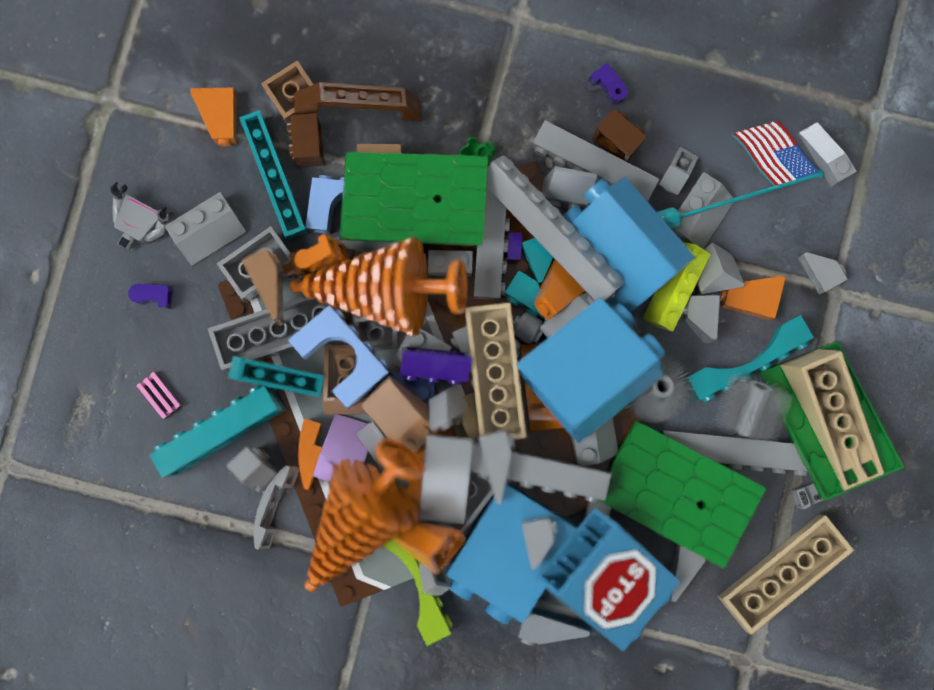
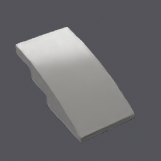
(445, 478)

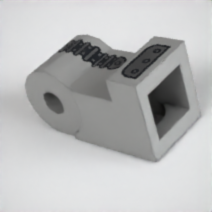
(805, 496)

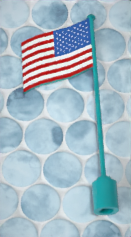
(775, 157)

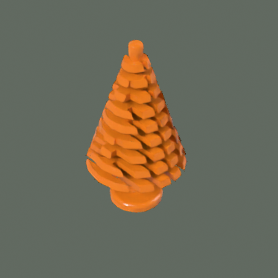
(387, 286)
(364, 510)

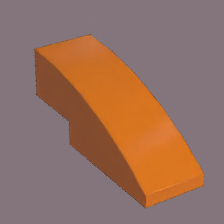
(309, 451)

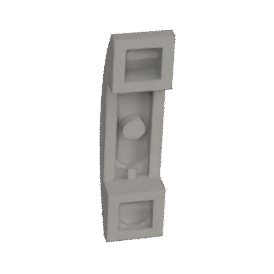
(267, 507)

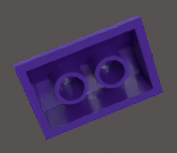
(435, 365)

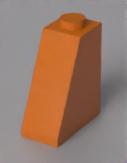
(218, 112)
(556, 290)
(756, 298)

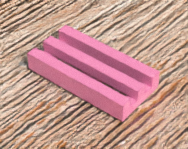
(147, 381)

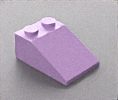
(340, 445)

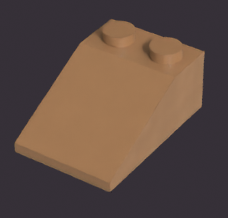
(268, 280)
(338, 365)
(399, 414)

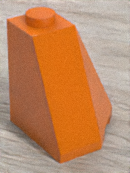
(431, 544)

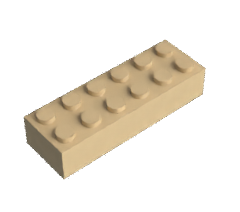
(495, 370)
(785, 573)

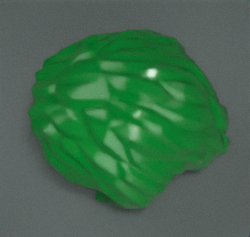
(474, 149)

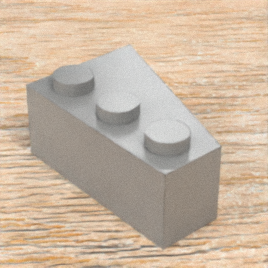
(253, 468)

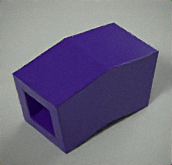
(514, 246)

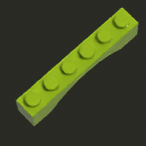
(431, 621)

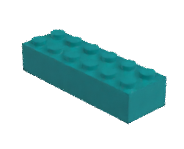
(217, 432)

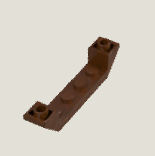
(358, 96)

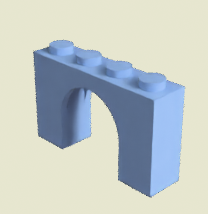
(323, 199)
(330, 327)

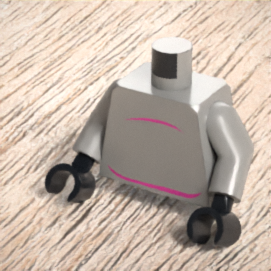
(136, 219)

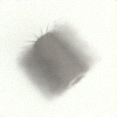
(661, 390)
(753, 412)

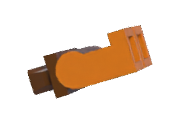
(319, 257)

